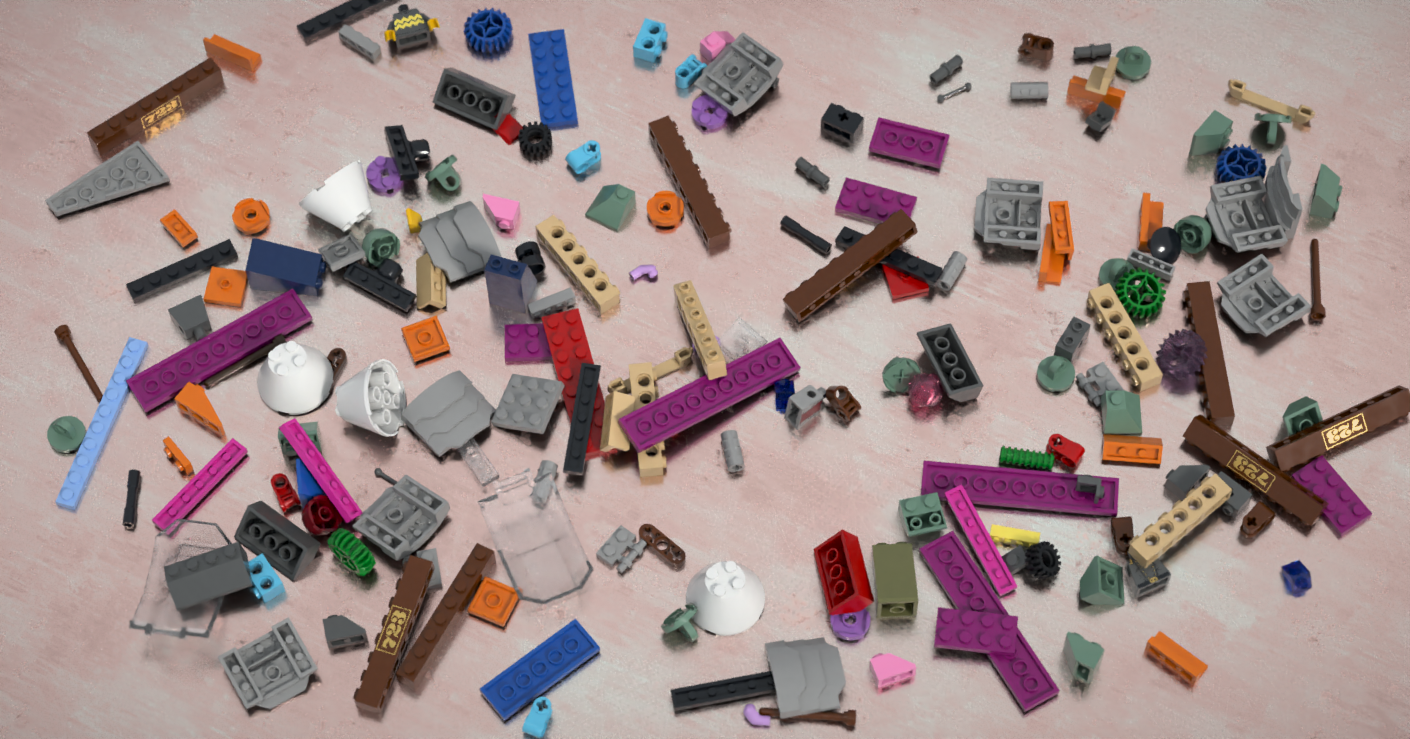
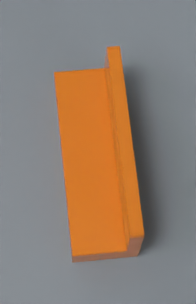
(232, 52)
(1113, 97)
(1150, 220)
(1061, 228)
(1051, 264)
(1132, 449)
(1176, 657)

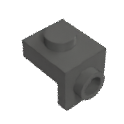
(1101, 117)
(1090, 484)
(1015, 559)

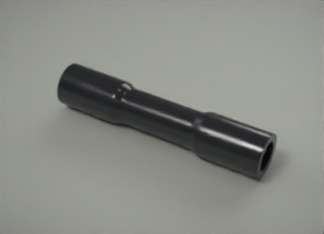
(796, 228)
(130, 510)

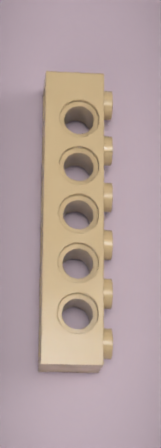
(1106, 296)
(603, 299)
(700, 330)
(639, 374)
(1147, 554)

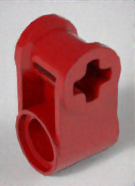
(1065, 451)
(285, 495)

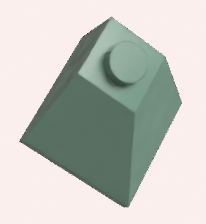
(612, 205)
(1121, 412)
(1301, 415)
(1102, 583)

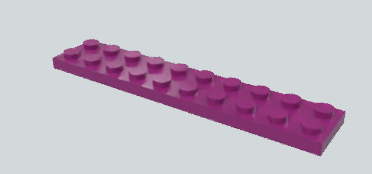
(219, 350)
(707, 397)
(1019, 488)
(971, 592)

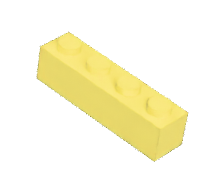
(1013, 536)

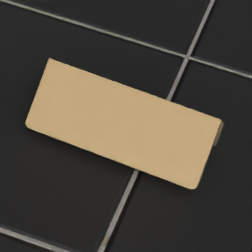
(1101, 77)
(429, 283)
(616, 406)

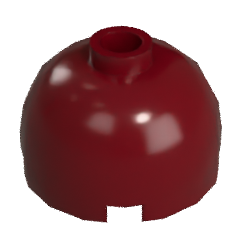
(321, 516)

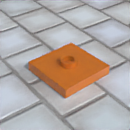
(226, 286)
(425, 338)
(493, 601)

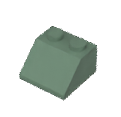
(1212, 135)
(1325, 193)

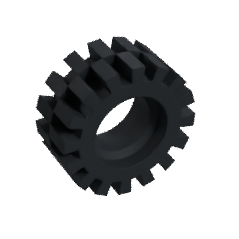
(535, 148)
(1034, 559)

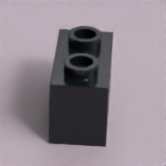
(842, 122)

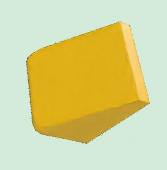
(413, 221)

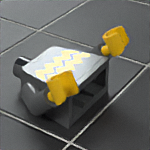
(409, 27)

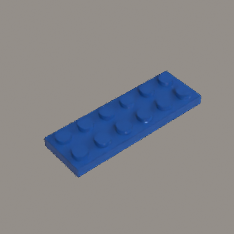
(553, 78)
(539, 669)

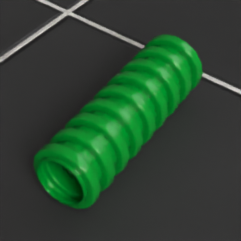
(1026, 457)

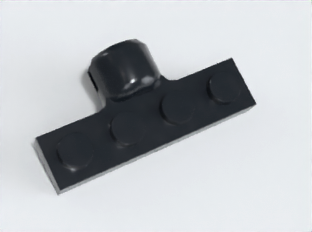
(406, 152)
(382, 282)

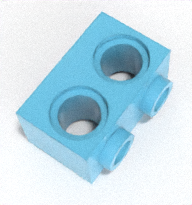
(647, 39)
(265, 577)

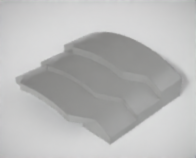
(740, 74)
(1279, 200)
(1010, 212)
(1241, 217)
(458, 241)
(1258, 299)
(448, 413)
(403, 518)
(270, 667)
(805, 676)

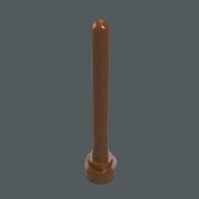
(1317, 311)
(64, 334)
(847, 717)

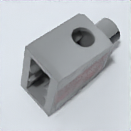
(804, 405)

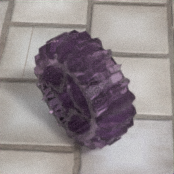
(1174, 354)

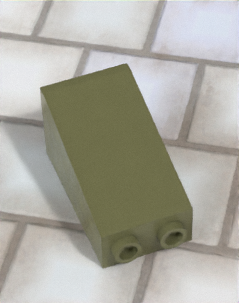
(894, 580)

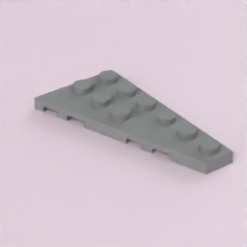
(118, 176)

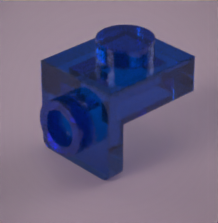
(783, 390)
(1298, 576)

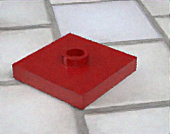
(901, 284)

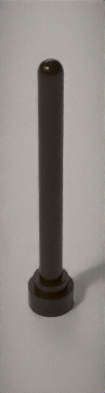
(279, 339)

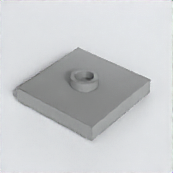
(342, 252)

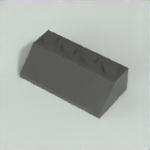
(473, 98)
(951, 362)
(277, 538)
(208, 575)

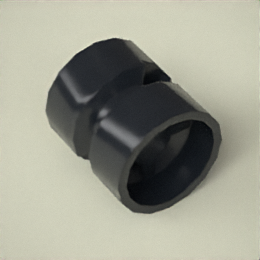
(530, 254)

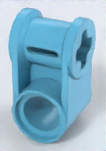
(688, 72)
(584, 157)
(537, 721)

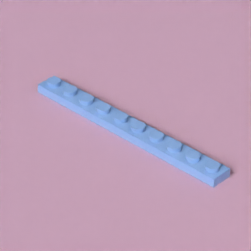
(101, 424)

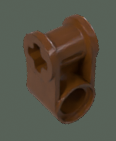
(1036, 46)
(845, 404)
(1256, 520)
(1123, 533)

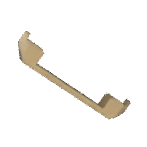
(1238, 90)
(681, 359)

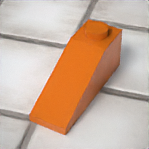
(196, 404)

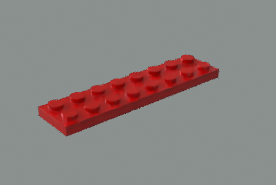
(568, 351)

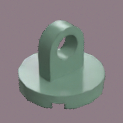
(1133, 62)
(1273, 120)
(444, 170)
(1113, 270)
(1055, 373)
(898, 374)
(66, 434)
(680, 620)

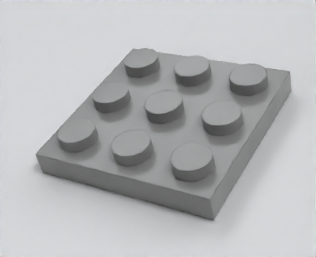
(527, 403)

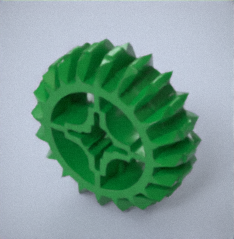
(1156, 294)
(351, 552)

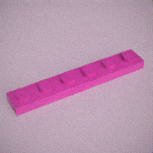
(320, 470)
(201, 484)
(980, 540)

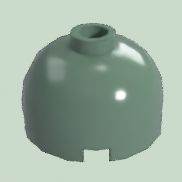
(1194, 233)
(380, 245)

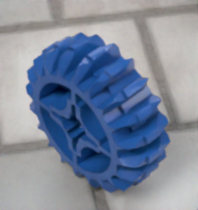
(486, 24)
(1245, 162)

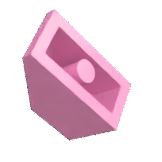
(714, 44)
(502, 211)
(890, 669)

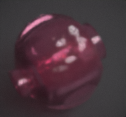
(925, 390)

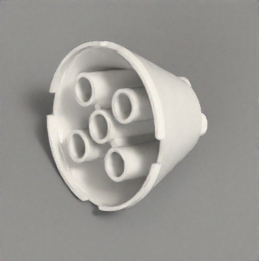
(342, 198)
(294, 378)
(373, 399)
(726, 598)

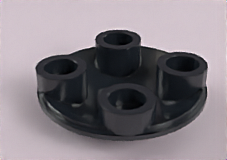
(1165, 244)

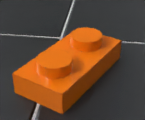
(178, 228)
(181, 461)

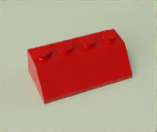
(843, 574)

